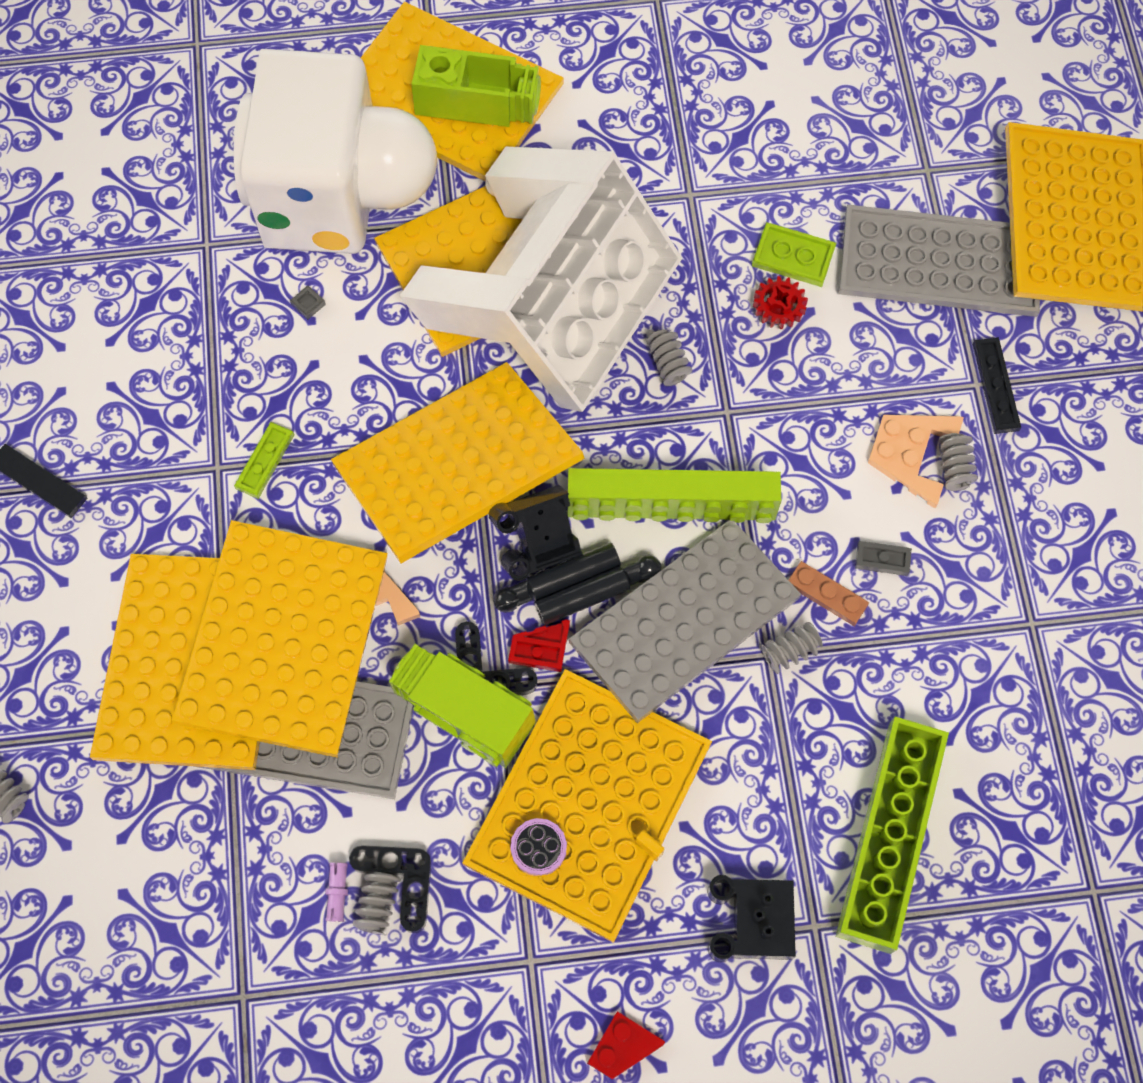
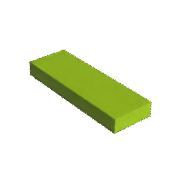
(264, 460)

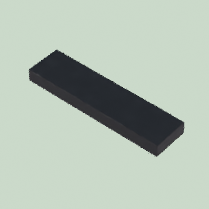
(996, 385)
(40, 482)

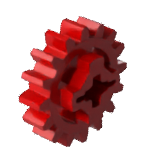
(779, 303)

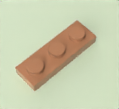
(828, 593)

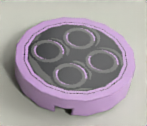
(538, 847)

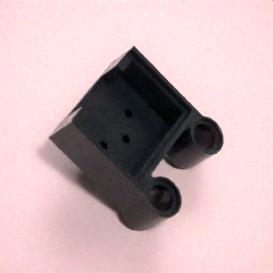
(541, 529)
(750, 934)

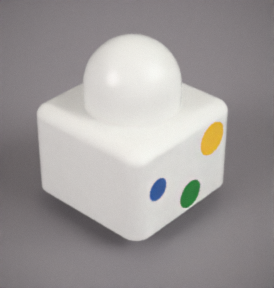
(321, 154)

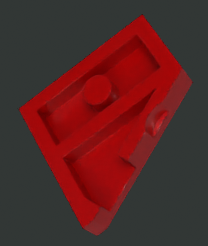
(541, 648)
(623, 1046)

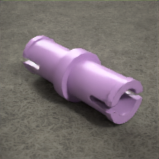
(336, 892)

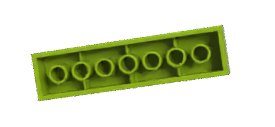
(674, 494)
(892, 835)

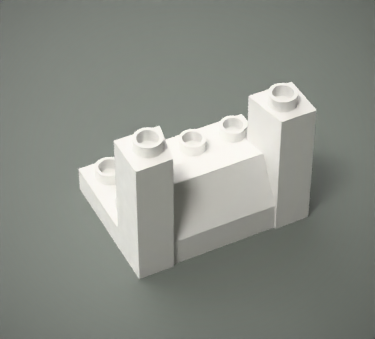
(568, 276)

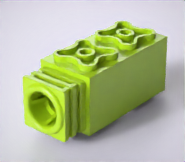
(474, 87)
(464, 704)

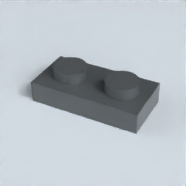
(883, 558)

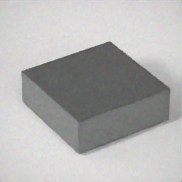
(307, 302)

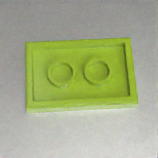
(794, 254)

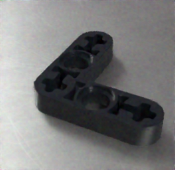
(490, 675)
(410, 875)

